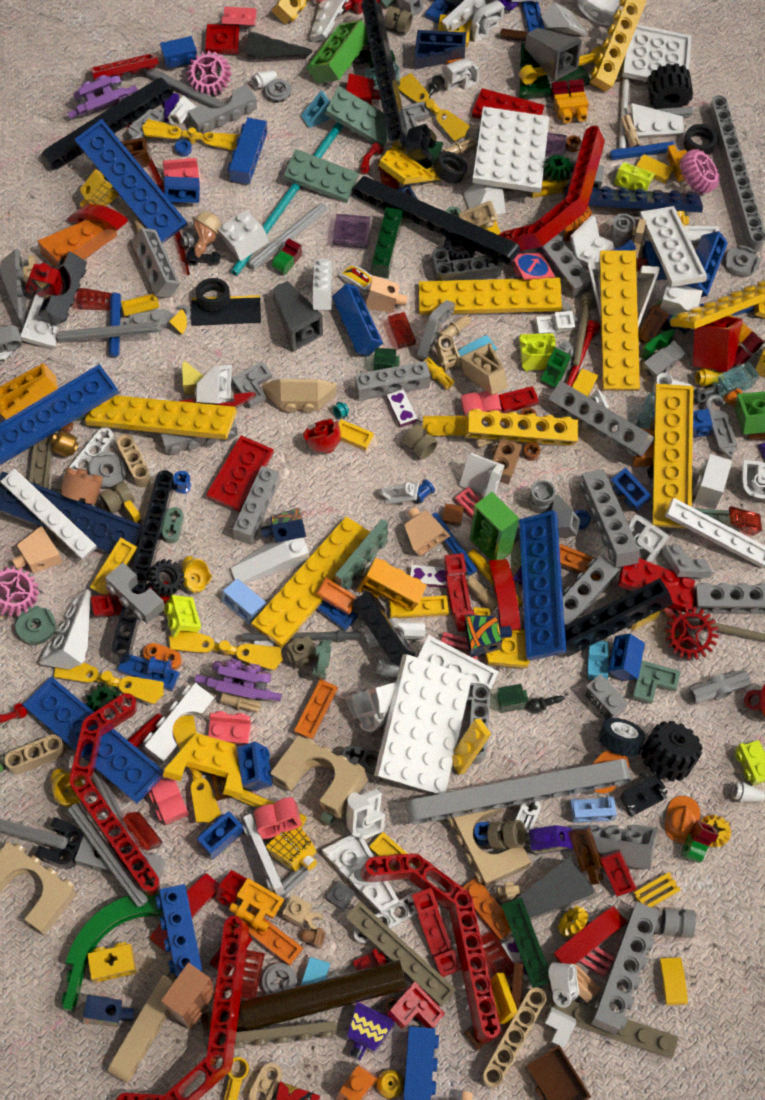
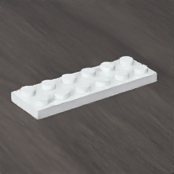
(673, 246)

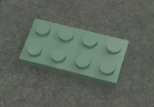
(358, 116)
(321, 176)
(362, 555)

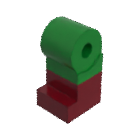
(287, 256)
(699, 841)

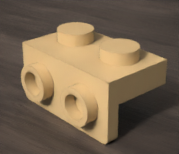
(481, 215)

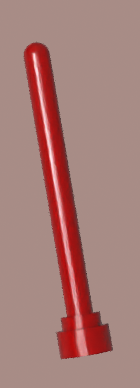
(591, 329)

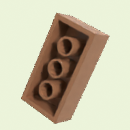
(189, 996)

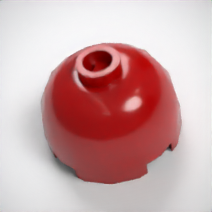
(324, 436)

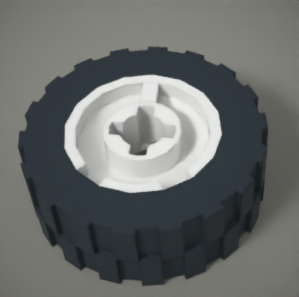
(622, 737)

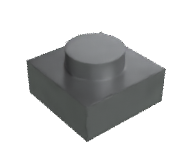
(341, 895)

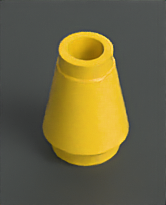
(706, 377)

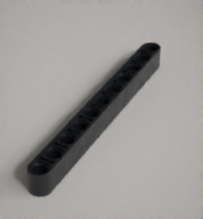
(385, 73)
(437, 220)
(144, 556)

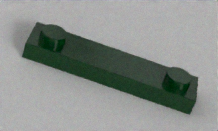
(527, 942)

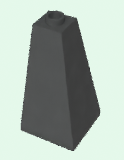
(554, 52)
(297, 316)
(558, 890)

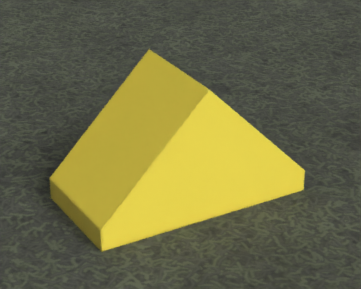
(190, 378)

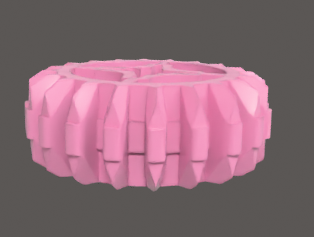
(214, 62)
(699, 171)
(19, 593)

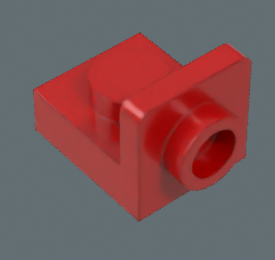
(229, 888)
(369, 960)

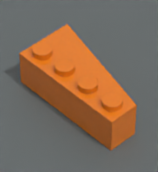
(80, 239)

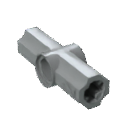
(719, 686)

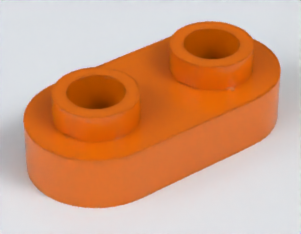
(163, 654)

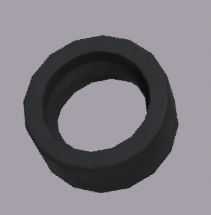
(700, 130)
(446, 173)
(213, 284)

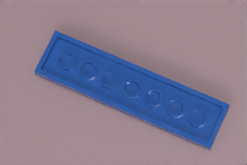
(130, 180)
(54, 411)
(542, 586)
(117, 757)

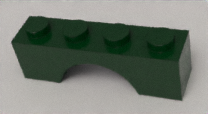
(386, 242)

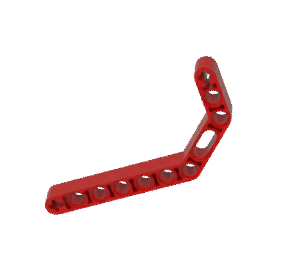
(573, 205)
(100, 805)
(461, 932)
(217, 1027)

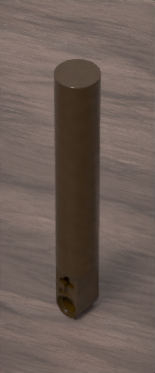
(316, 997)

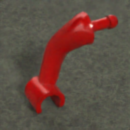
(365, 166)
(19, 711)

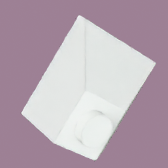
(562, 21)
(482, 193)
(680, 299)
(215, 385)

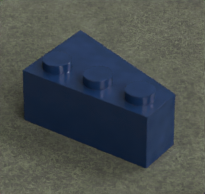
(438, 47)

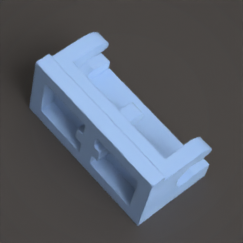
(243, 601)
(593, 810)

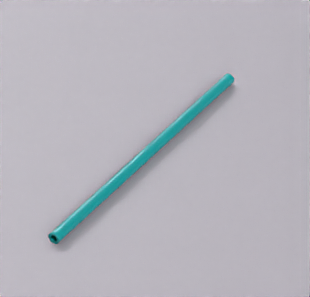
(290, 194)

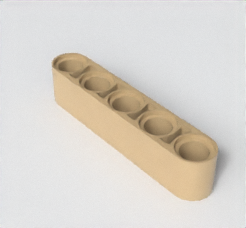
(142, 1033)
(506, 1045)

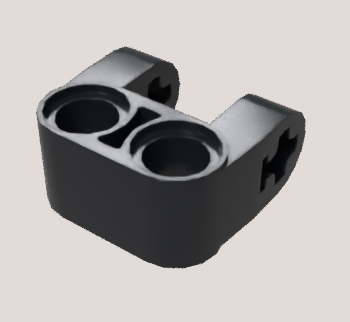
(417, 144)
(53, 857)

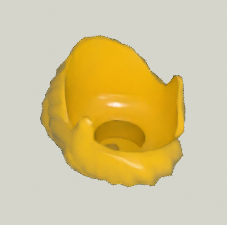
(199, 571)
(60, 782)

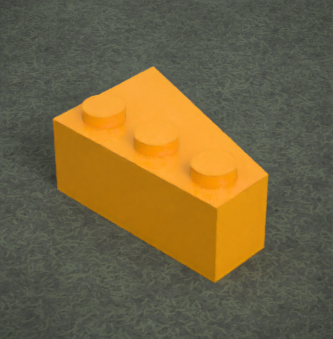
(26, 390)
(391, 584)

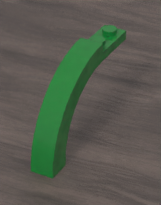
(91, 935)

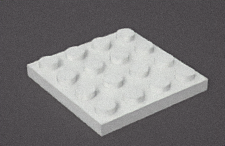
(652, 49)

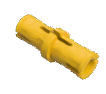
(439, 374)

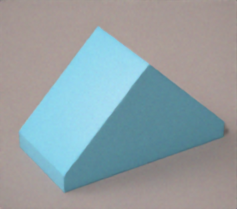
(315, 111)

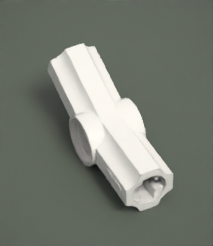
(407, 629)

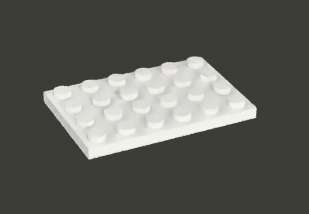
(511, 150)
(423, 725)

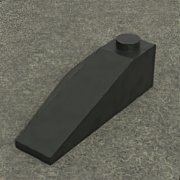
(264, 46)

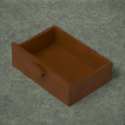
(556, 1077)

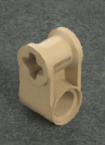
(447, 354)

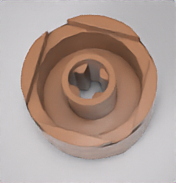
(80, 485)

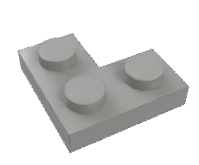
(414, 113)
(250, 380)
(683, 565)

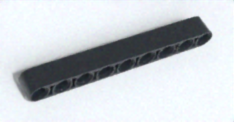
(115, 118)

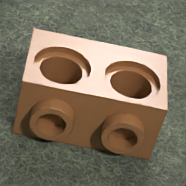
(510, 460)

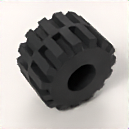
(670, 86)
(671, 751)

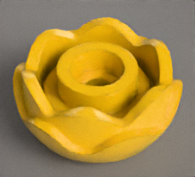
(390, 1076)

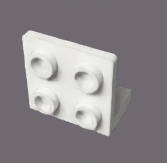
(588, 243)
(481, 475)

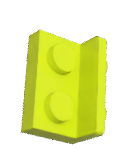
(633, 177)
(181, 615)
(753, 761)

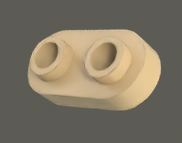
(265, 1085)

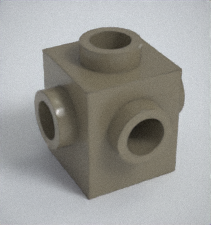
(301, 652)

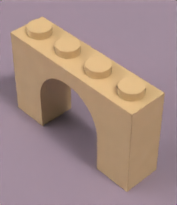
(305, 755)
(488, 867)
(55, 894)

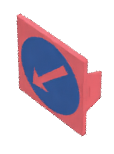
(532, 266)

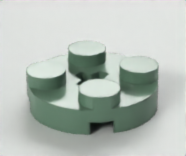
(41, 634)
(323, 652)

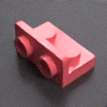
(239, 15)
(181, 168)
(230, 727)

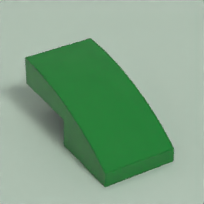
(659, 342)
(556, 367)

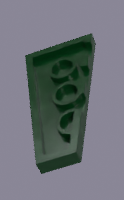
(540, 87)

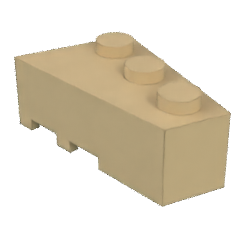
(485, 369)

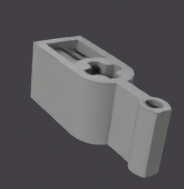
(663, 360)

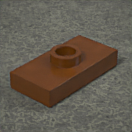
(653, 324)
(516, 982)

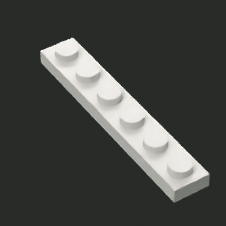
(48, 514)
(716, 532)

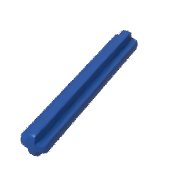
(640, 150)
(115, 317)
(455, 547)

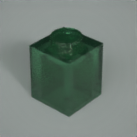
(385, 358)
(511, 698)

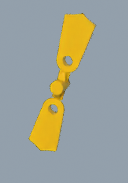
(452, 124)
(162, 130)
(265, 656)
(141, 688)
(204, 802)

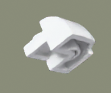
(486, 19)
(461, 72)
(754, 478)
(648, 537)
(364, 814)

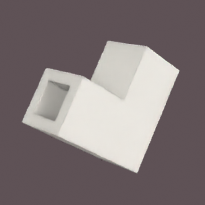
(562, 1023)

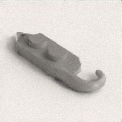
(135, 130)
(162, 316)
(721, 428)

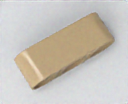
(132, 453)
(24, 754)

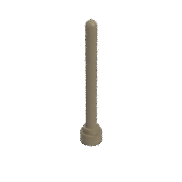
(586, 302)
(737, 631)

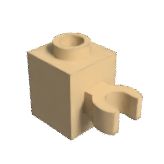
(299, 912)

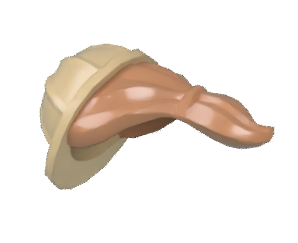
(206, 228)

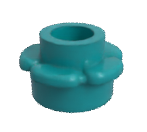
(340, 410)

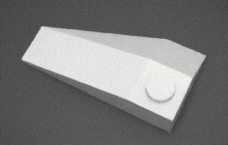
(271, 559)
(72, 636)

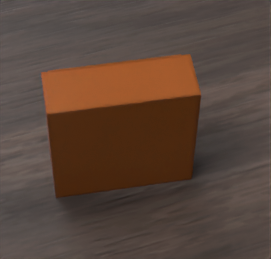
(453, 514)

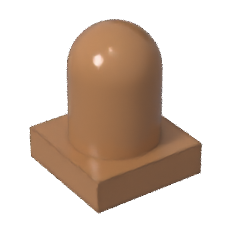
(314, 937)

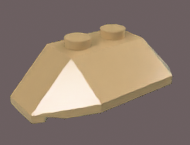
(300, 394)

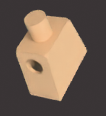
(384, 295)
(424, 531)
(37, 552)

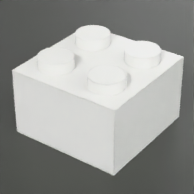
(243, 235)
(711, 481)

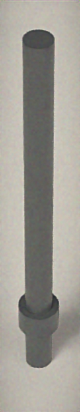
(340, 636)

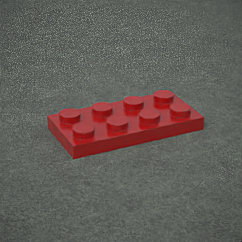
(119, 67)
(506, 102)
(239, 473)
(644, 572)

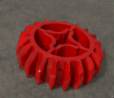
(683, 638)

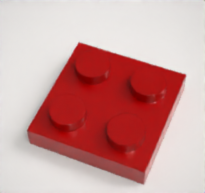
(222, 38)

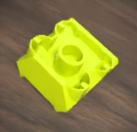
(536, 350)

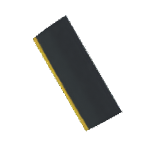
(238, 311)

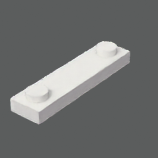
(273, 881)

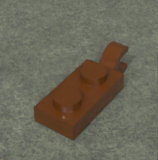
(587, 853)

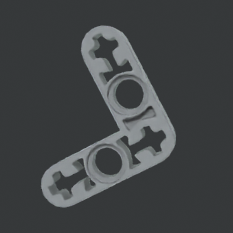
(435, 320)

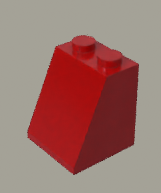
(717, 344)

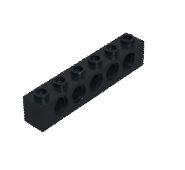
(616, 616)

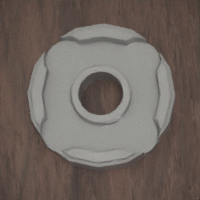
(742, 269)
(112, 460)

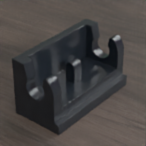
(644, 795)

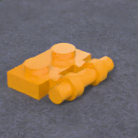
(259, 898)

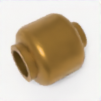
(64, 443)

